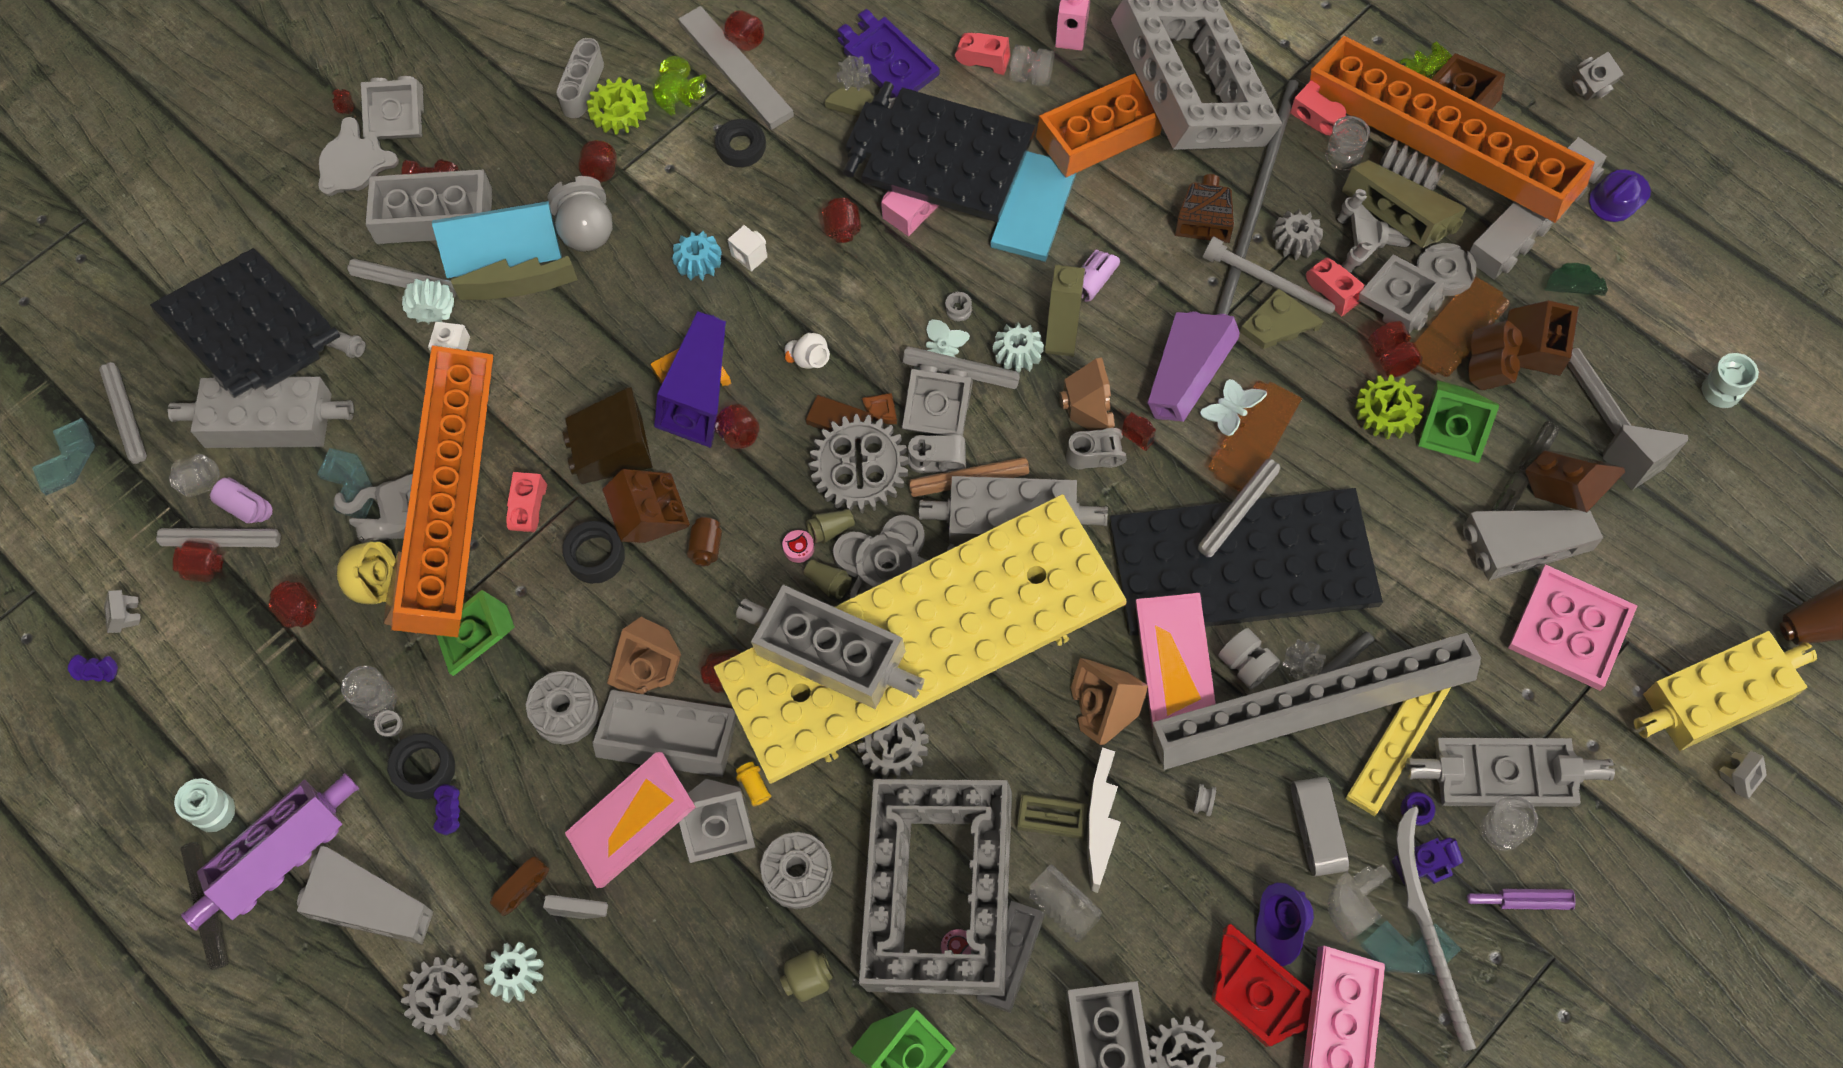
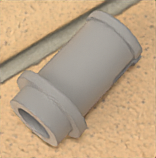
(351, 345)

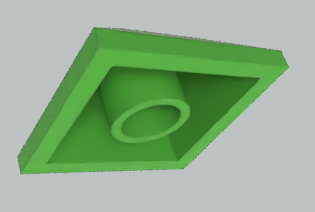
(1457, 422)
(481, 626)
(903, 1042)

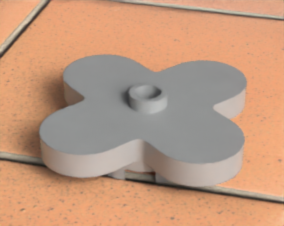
(868, 556)

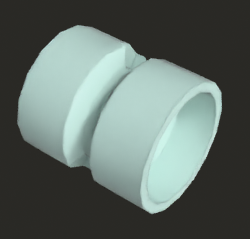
(1730, 380)
(204, 805)

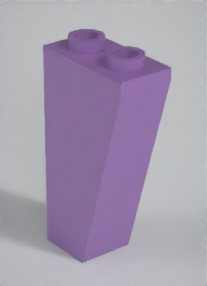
(1190, 361)

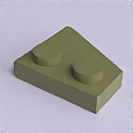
(1279, 320)

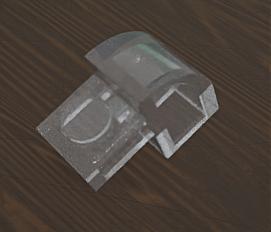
(1348, 901)

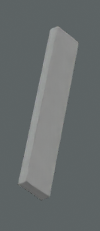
(736, 68)

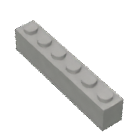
(1519, 226)

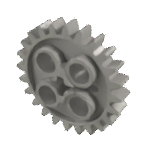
(832, 465)

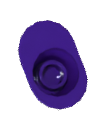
(1619, 195)
(1283, 922)

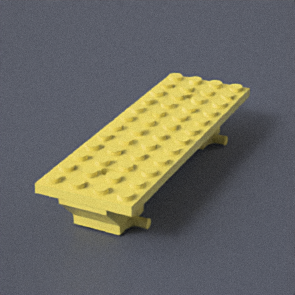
(957, 623)

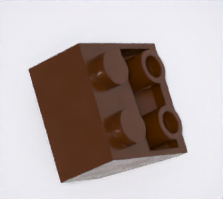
(1546, 334)
(644, 505)

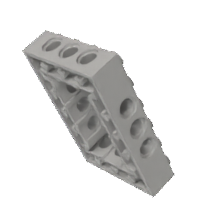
(1246, 112)
(893, 810)

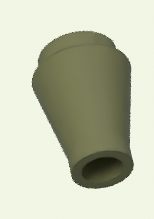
(828, 525)
(830, 580)

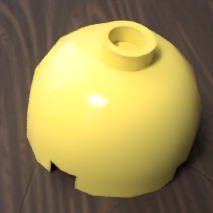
(366, 572)

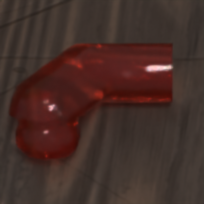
(343, 101)

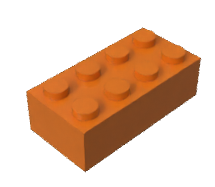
(1098, 125)

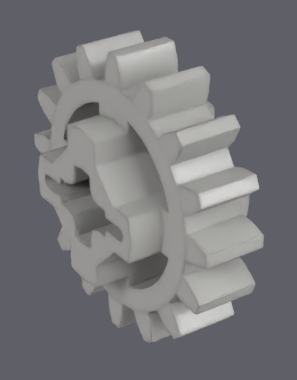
(904, 748)
(441, 1010)
(1179, 1040)

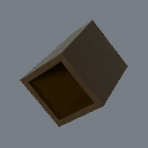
(607, 438)

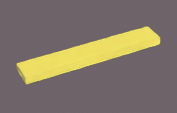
(1393, 750)

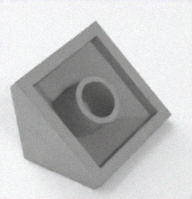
(717, 823)

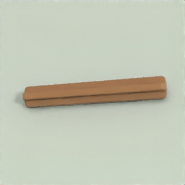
(943, 481)

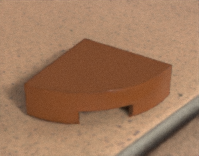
(881, 407)

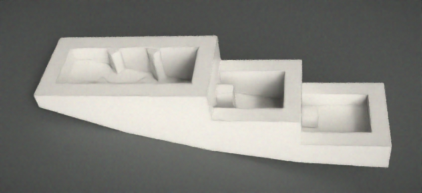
(1100, 828)

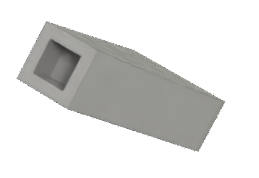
(1527, 539)
(357, 899)

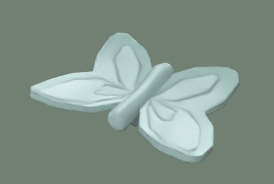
(944, 340)
(1231, 405)

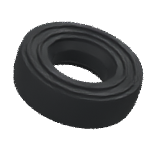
(736, 128)

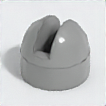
(386, 717)

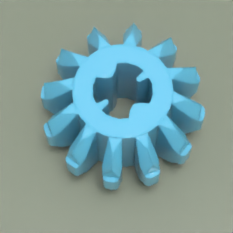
(697, 255)

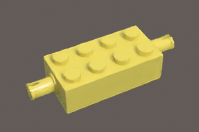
(1724, 690)

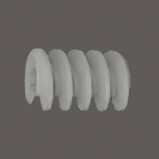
(1409, 166)

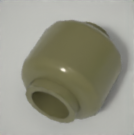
(806, 975)

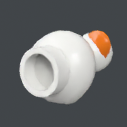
(808, 351)

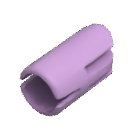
(1097, 271)
(240, 501)

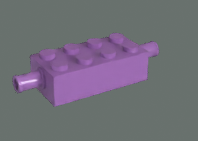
(269, 850)

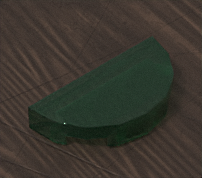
(1576, 279)

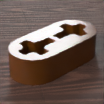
(519, 886)

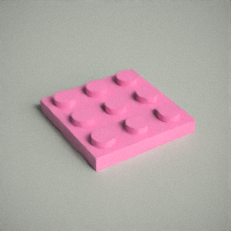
(1572, 627)

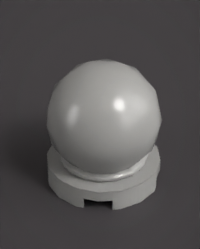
(581, 213)

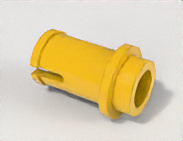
(753, 783)

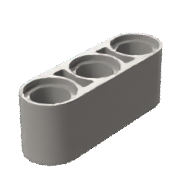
(580, 77)
(1319, 826)

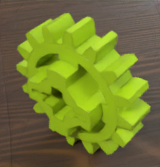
(617, 105)
(1402, 415)

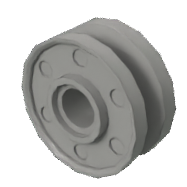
(554, 691)
(793, 850)

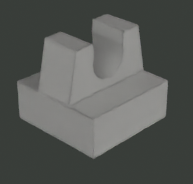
(116, 613)
(1747, 775)

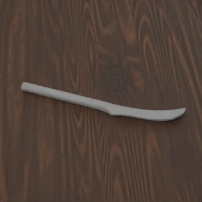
(1417, 905)

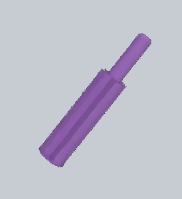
(1527, 899)

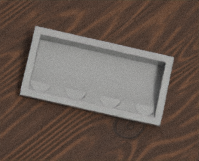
(687, 733)

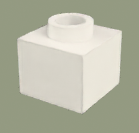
(748, 247)
(449, 336)

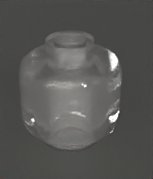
(194, 475)

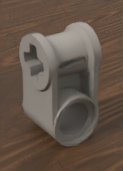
(1100, 449)
(940, 453)

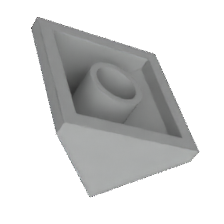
(1642, 452)

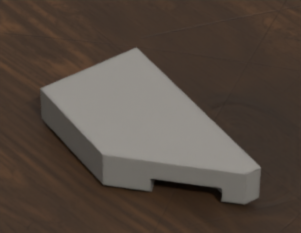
(574, 907)

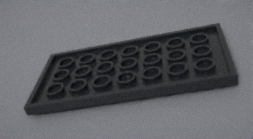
(1277, 563)

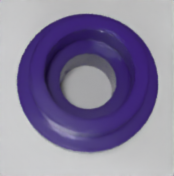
(1424, 802)

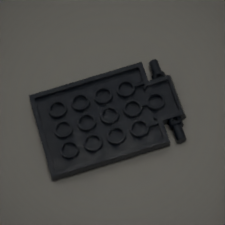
(939, 151)
(246, 324)

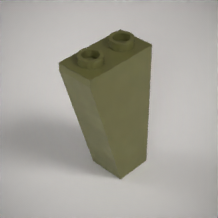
(1404, 204)

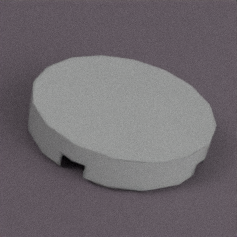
(1450, 265)

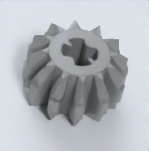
(1297, 234)

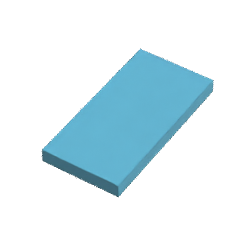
(1033, 208)
(496, 235)

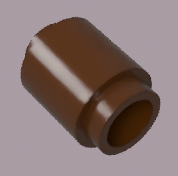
(704, 541)

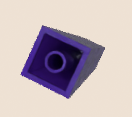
(692, 386)

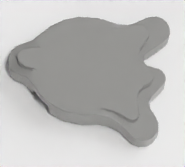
(351, 160)

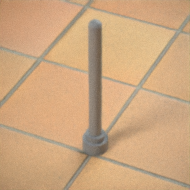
(1218, 252)

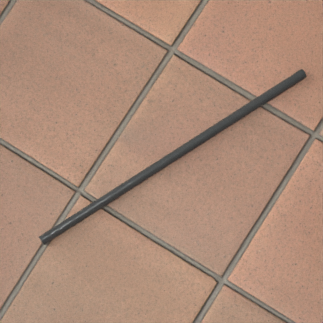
(1257, 198)

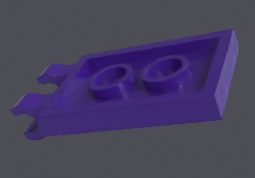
(888, 53)

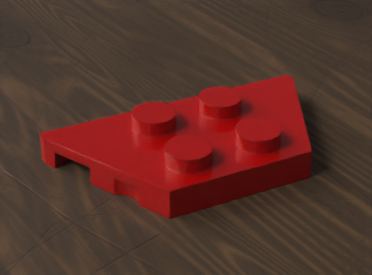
(1259, 990)

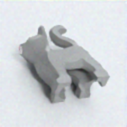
(393, 505)

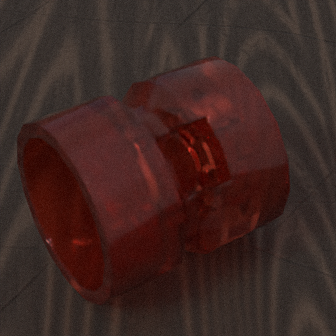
(1395, 350)

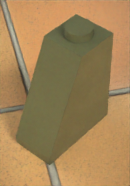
(1064, 310)

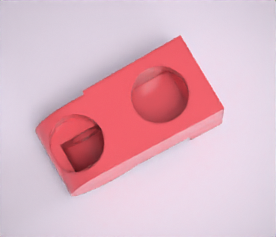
(984, 51)
(1316, 109)
(1335, 284)
(525, 501)

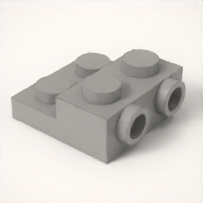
(392, 108)
(1403, 293)
(937, 401)

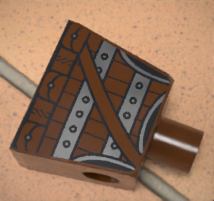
(1206, 211)

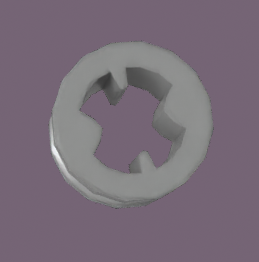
(962, 298)
(1204, 800)

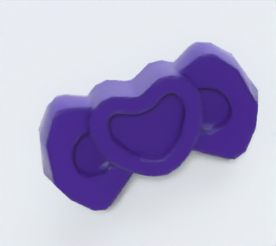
(93, 668)
(447, 809)

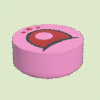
(798, 546)
(956, 941)

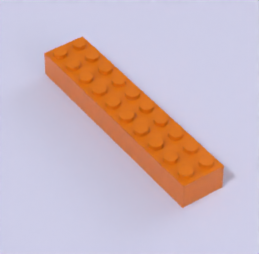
(1453, 129)
(443, 494)

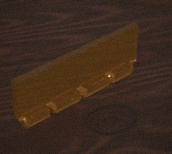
(1451, 333)
(1255, 437)

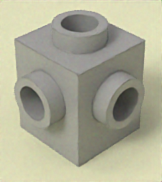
(1596, 76)

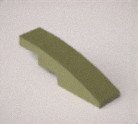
(522, 279)

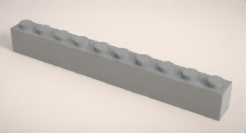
(1315, 700)

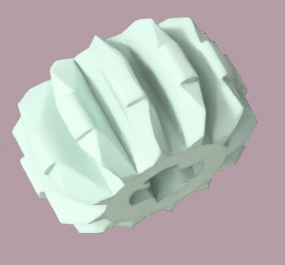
(427, 301)
(1018, 347)
(511, 957)

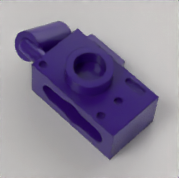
(1432, 858)

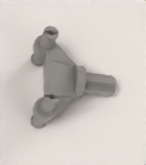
(1367, 231)

